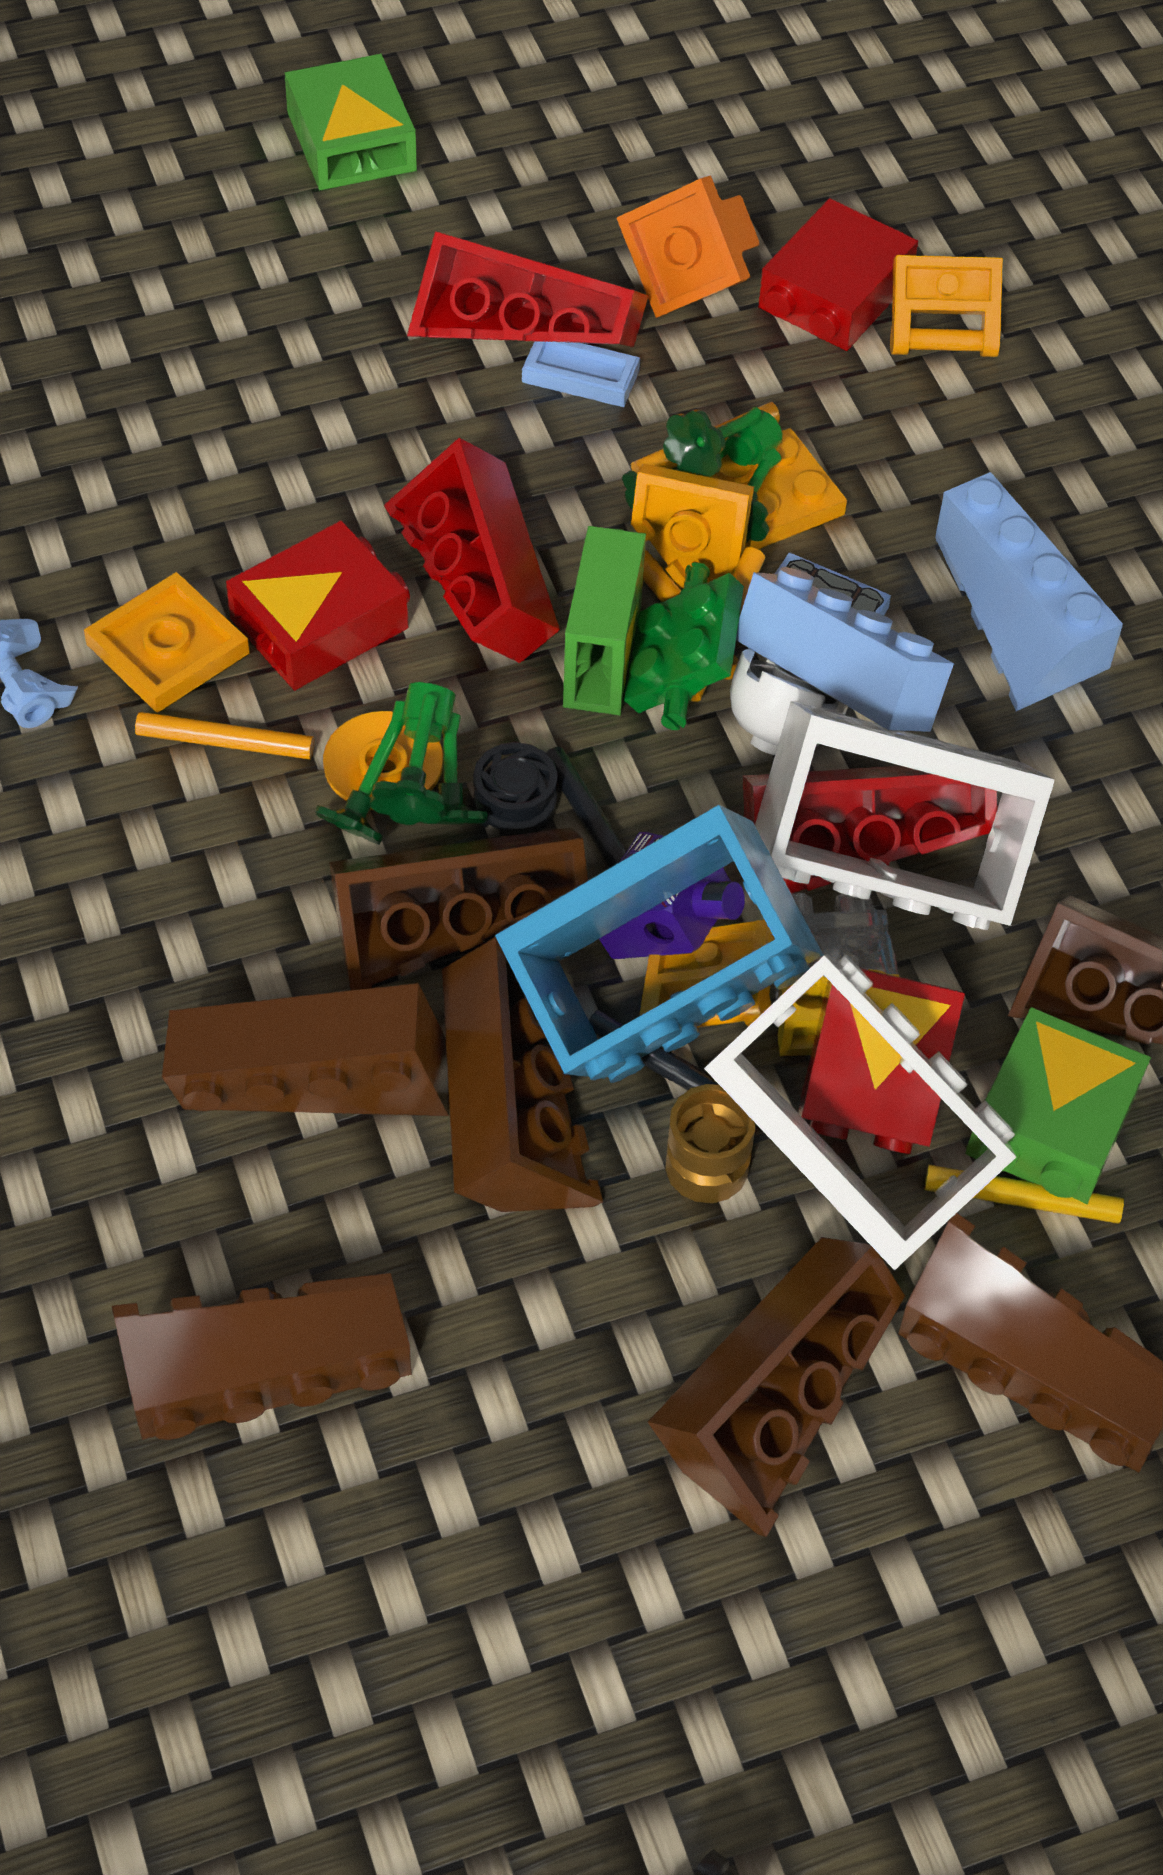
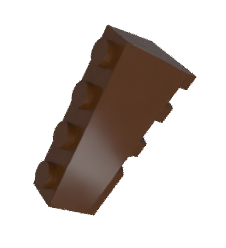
(446, 898)
(1096, 974)
(508, 1095)
(1035, 1348)
(260, 1352)
(777, 1377)

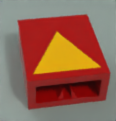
(318, 604)
(858, 1076)

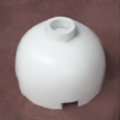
(762, 698)

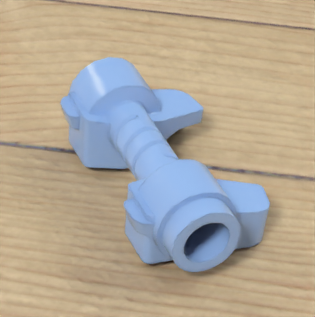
(27, 694)

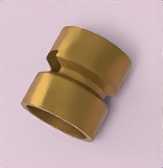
(708, 1145)

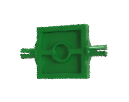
(684, 644)

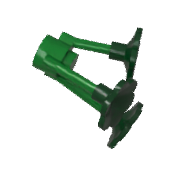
(700, 447)
(426, 716)

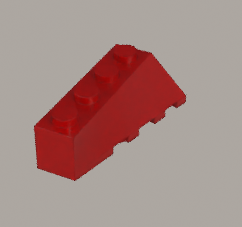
(502, 296)
(478, 549)
(880, 813)

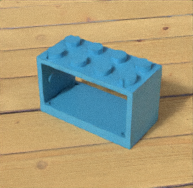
(623, 893)

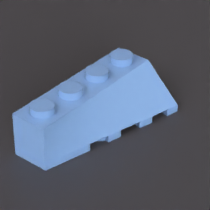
(1023, 593)
(844, 650)

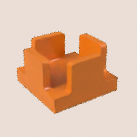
(689, 244)

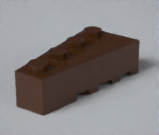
(311, 1054)

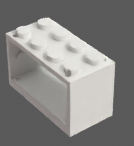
(1008, 843)
(818, 1159)

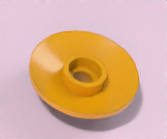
(354, 747)

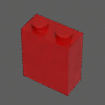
(834, 274)

